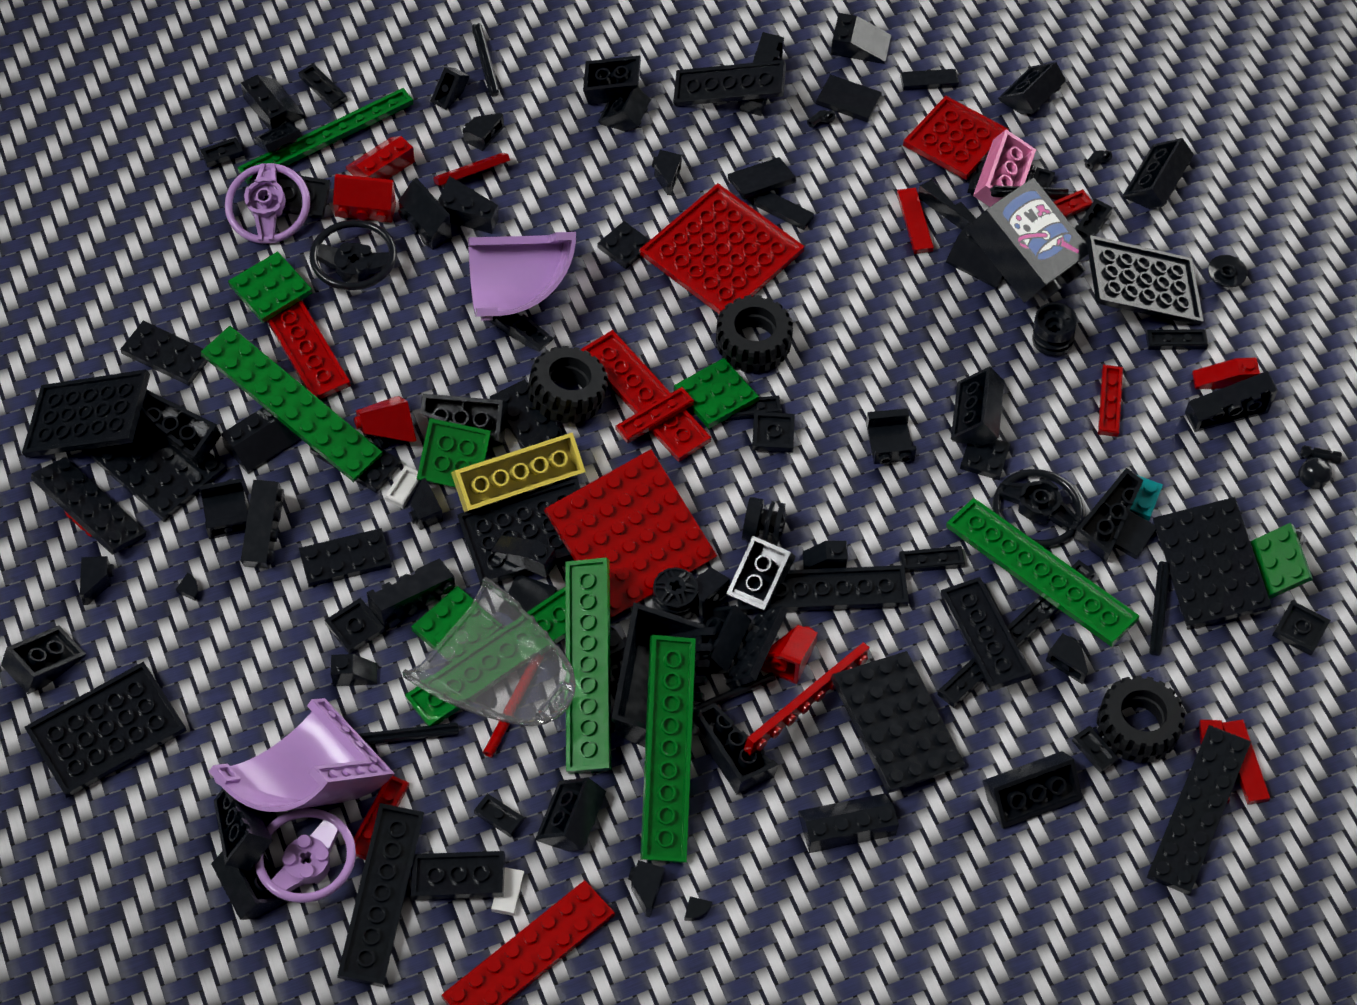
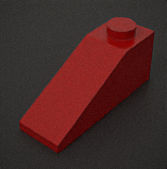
(1225, 373)

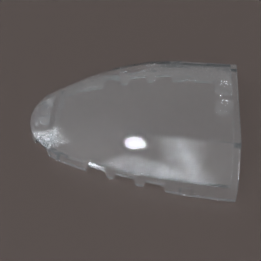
(498, 664)

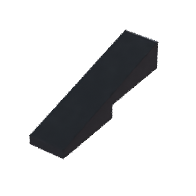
(937, 200)
(1094, 219)

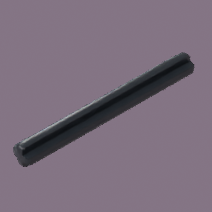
(485, 59)
(1053, 193)
(1159, 608)
(410, 733)

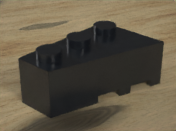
(468, 207)

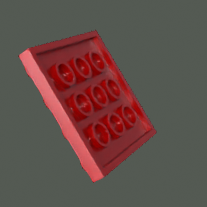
(954, 137)

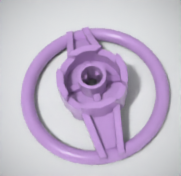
(266, 211)
(312, 847)

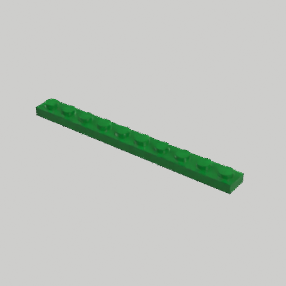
(334, 131)

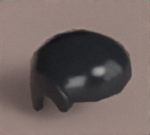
(1315, 473)

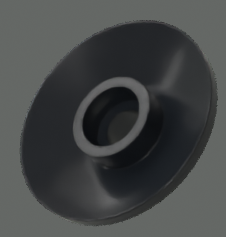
(1227, 271)

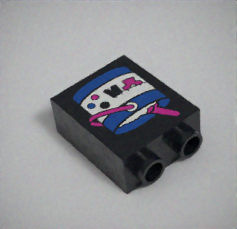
(1030, 242)

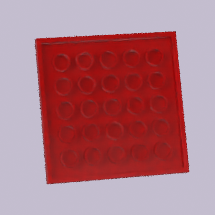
(721, 249)
(635, 523)

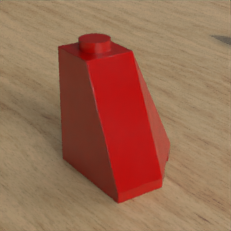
(387, 419)
(791, 653)

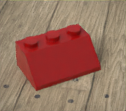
(384, 160)
(364, 198)

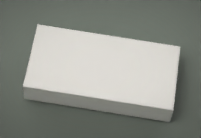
(403, 487)
(512, 885)

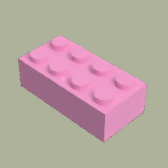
(1004, 166)

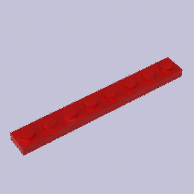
(803, 702)

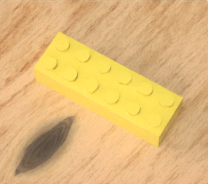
(518, 472)

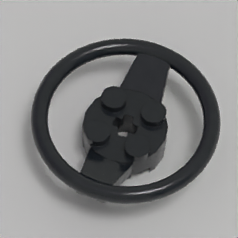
(352, 260)
(1051, 506)

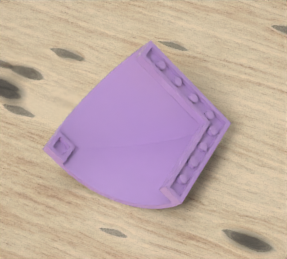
(516, 271)
(308, 768)

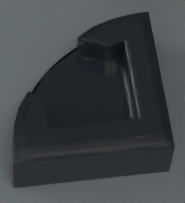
(188, 587)
(697, 908)

